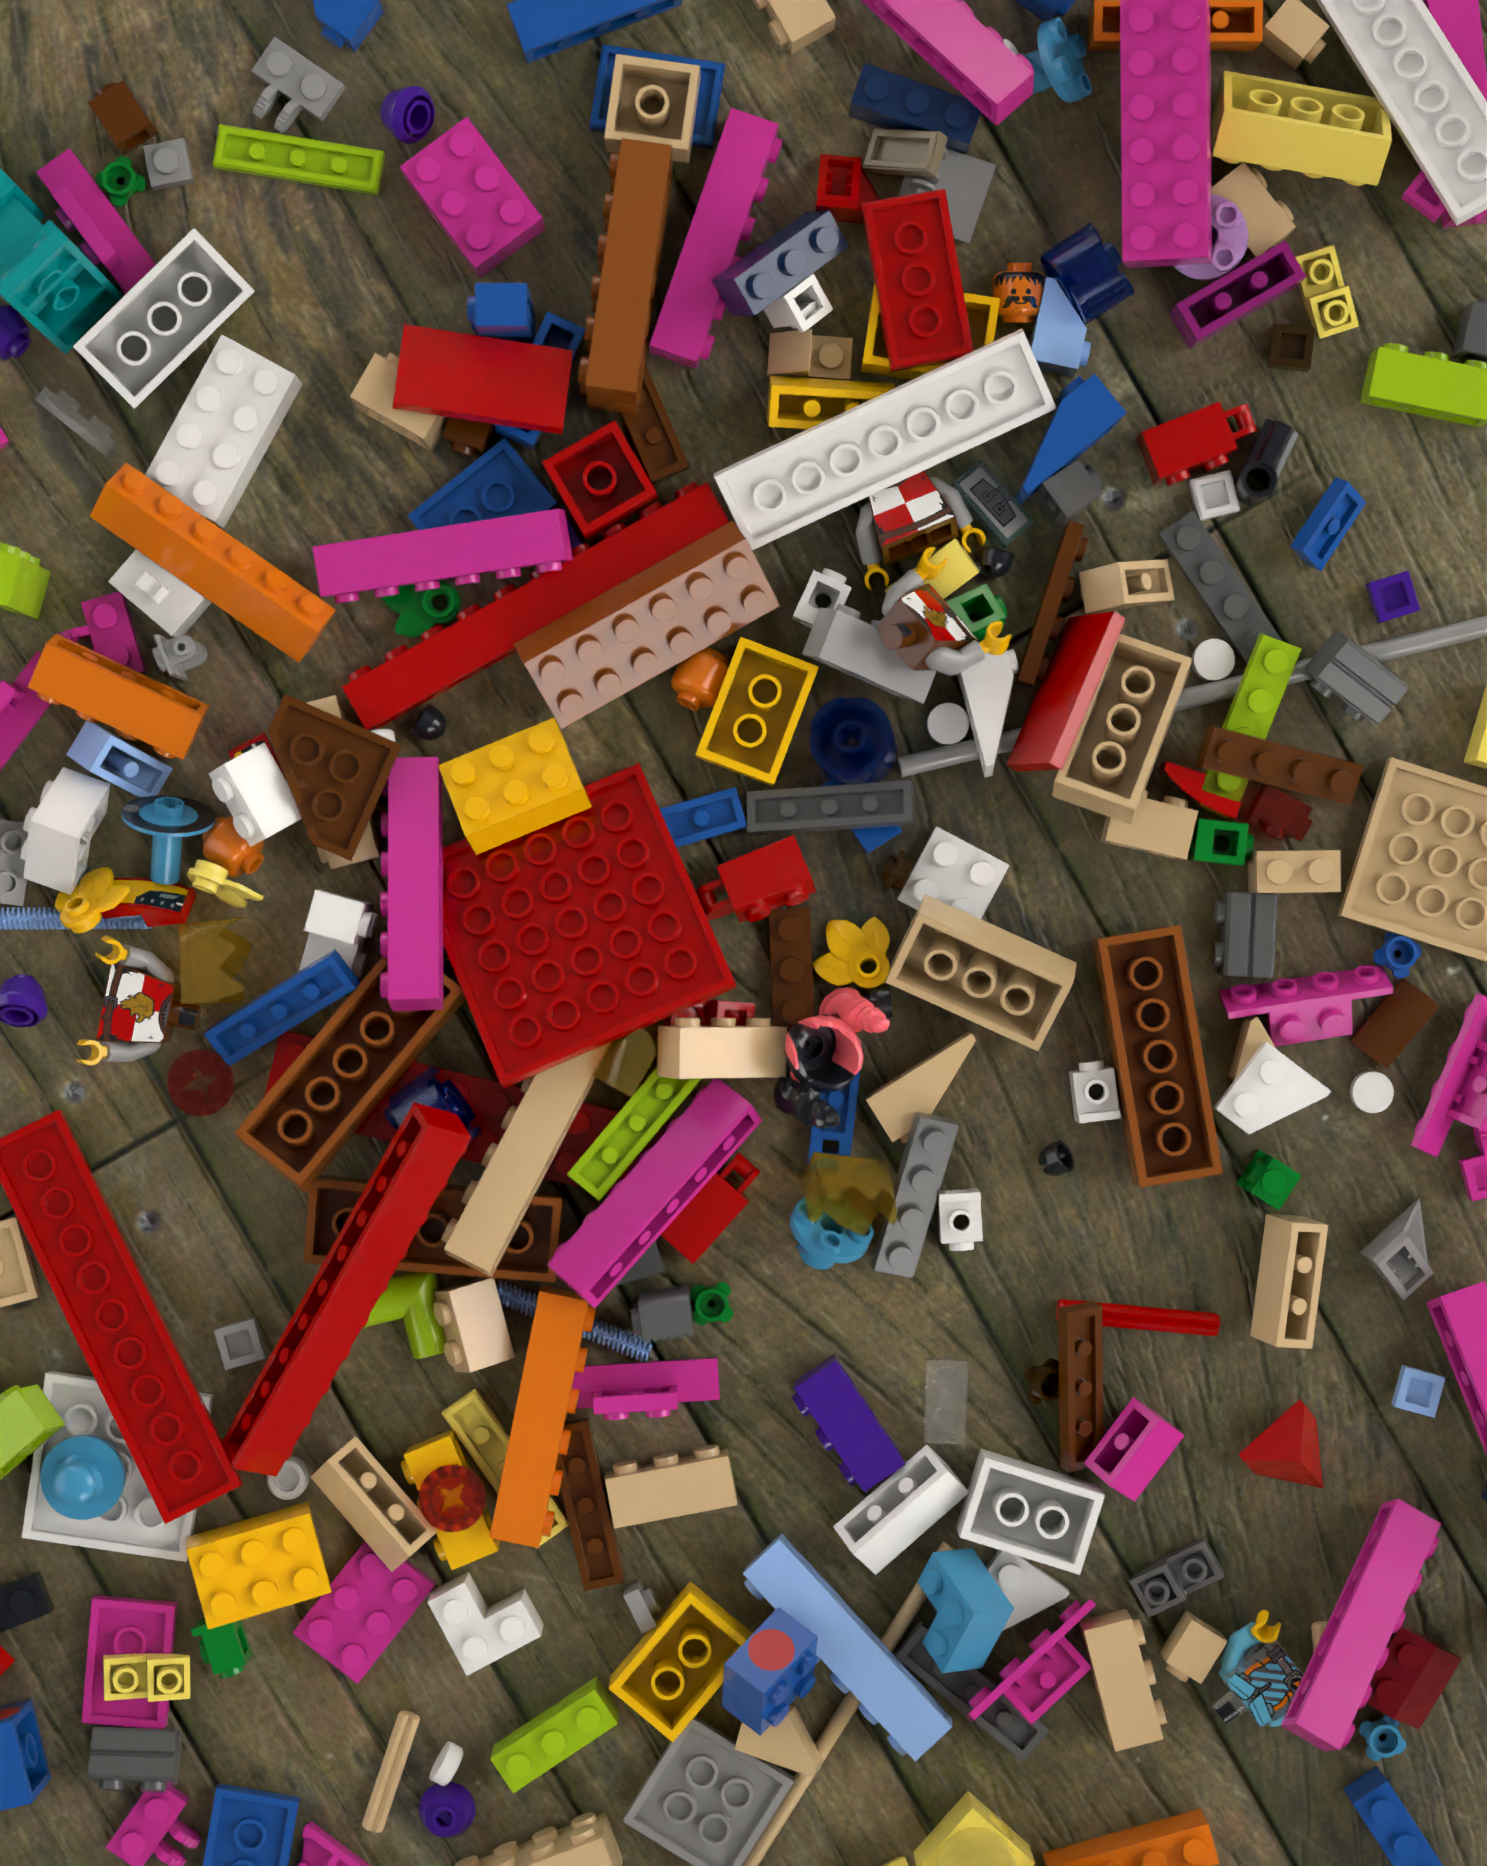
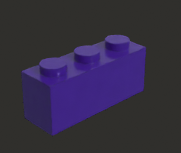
(847, 1424)

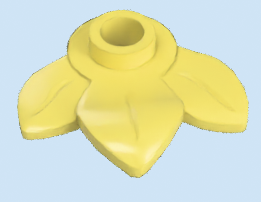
(212, 880)

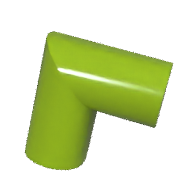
(412, 1298)

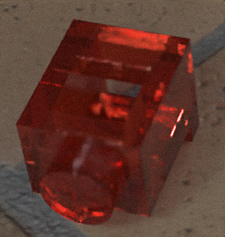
(1278, 814)

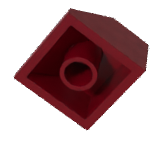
(1411, 1676)

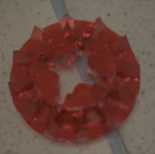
(183, 1073)
(455, 1517)

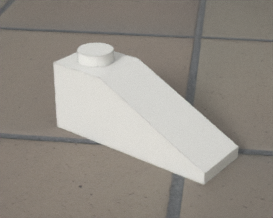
(986, 697)

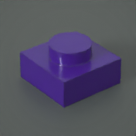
(1392, 597)

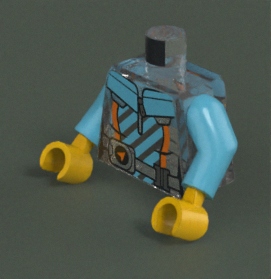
(1258, 1675)

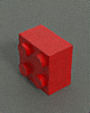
(600, 480)

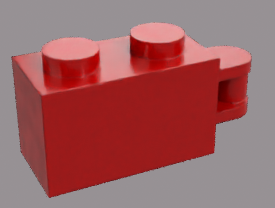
(1193, 441)
(759, 883)
(711, 1210)

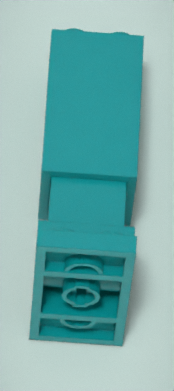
(47, 273)

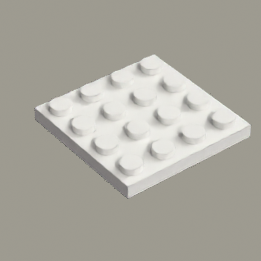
(134, 1521)

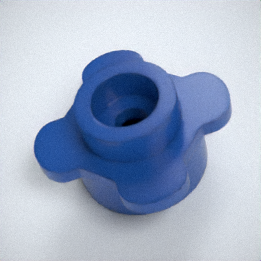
(1408, 951)

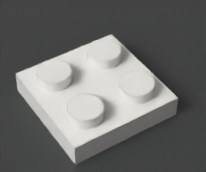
(954, 874)

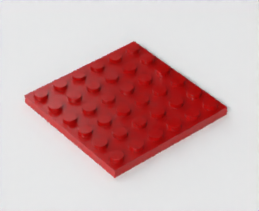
(578, 931)

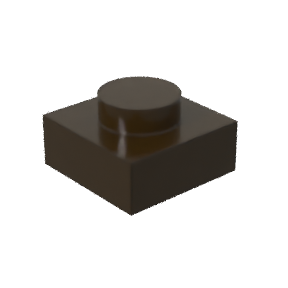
(1290, 347)

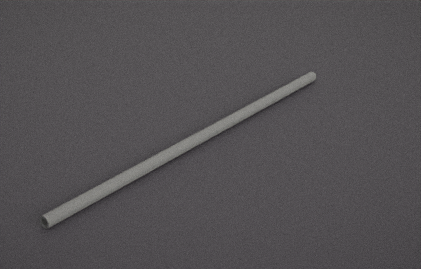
(1218, 690)

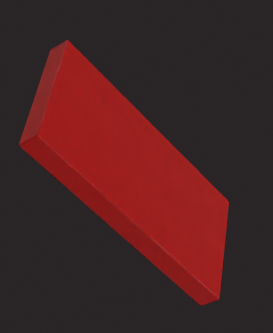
(917, 280)
(482, 379)
(1066, 692)

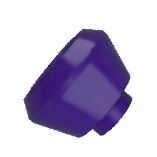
(408, 113)
(13, 333)
(22, 1002)
(447, 1810)

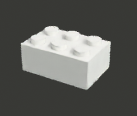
(1030, 1511)

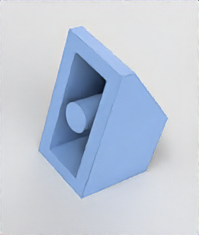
(1058, 333)
(118, 761)

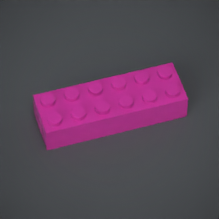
(1166, 132)

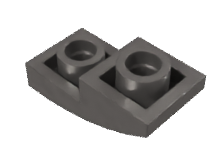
(1175, 1576)

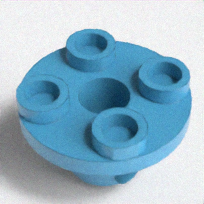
(1059, 62)
(826, 1240)
(83, 1477)

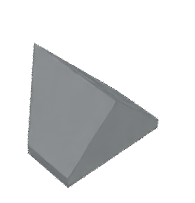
(1401, 1252)

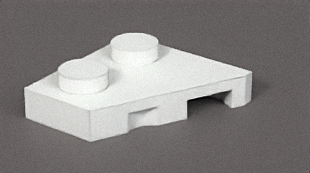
(1268, 1091)
(1024, 1586)

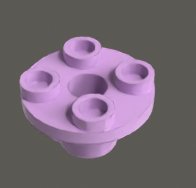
(1228, 241)

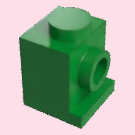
(979, 605)
(1238, 840)
(1268, 1179)
(223, 1647)

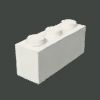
(901, 1509)

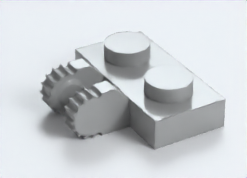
(297, 80)

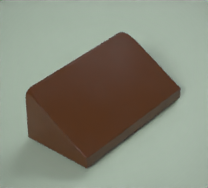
(1394, 1023)

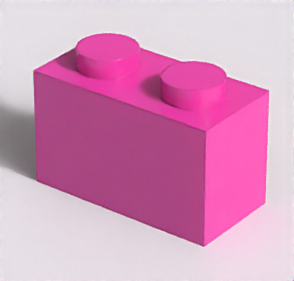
(1134, 1449)

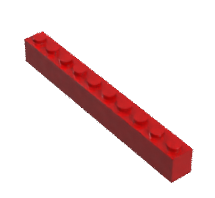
(489, 632)
(346, 1289)

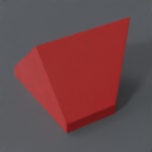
(843, 188)
(1288, 1449)

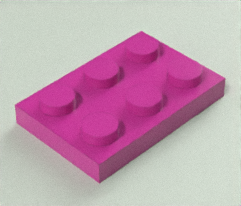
(363, 1611)
(126, 1627)

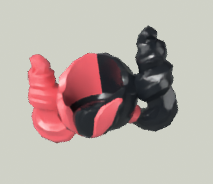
(825, 1055)

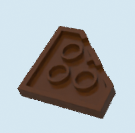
(331, 772)

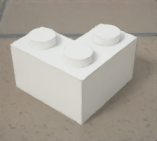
(62, 829)
(341, 925)
(482, 1632)

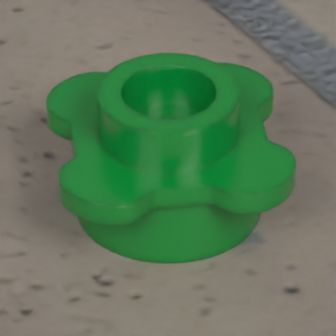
(120, 169)
(720, 1311)

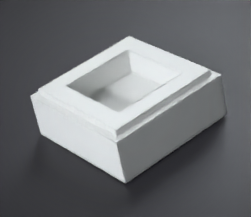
(1214, 495)

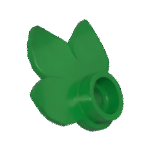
(417, 608)

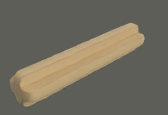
(390, 1771)

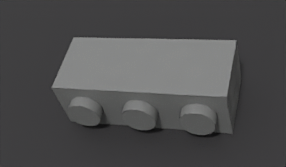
(858, 651)

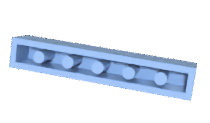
(849, 1649)

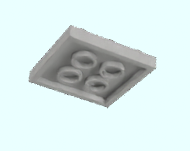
(707, 1798)

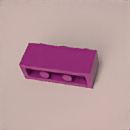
(1237, 295)

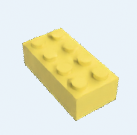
(1300, 129)

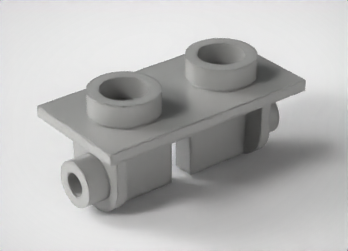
(178, 655)

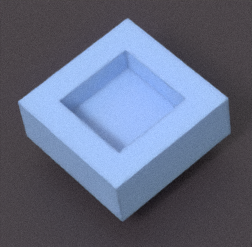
(1418, 1391)

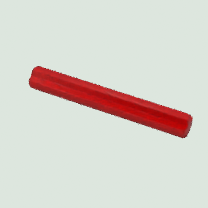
(1154, 1318)

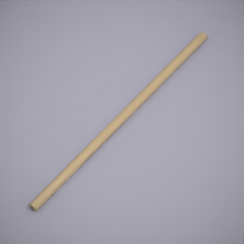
(836, 1725)

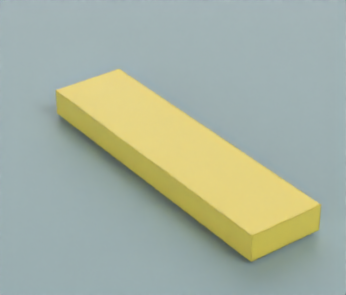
(488, 1444)

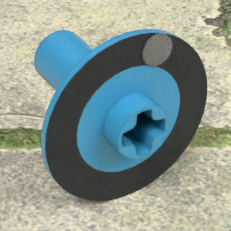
(167, 820)

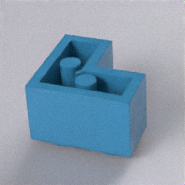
(968, 1607)

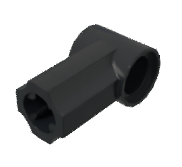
(1265, 460)

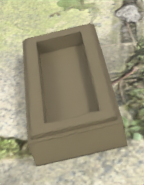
(905, 152)

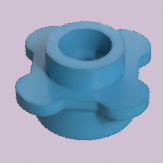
(1387, 1748)

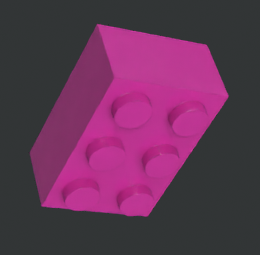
(473, 197)

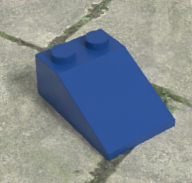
(1081, 420)

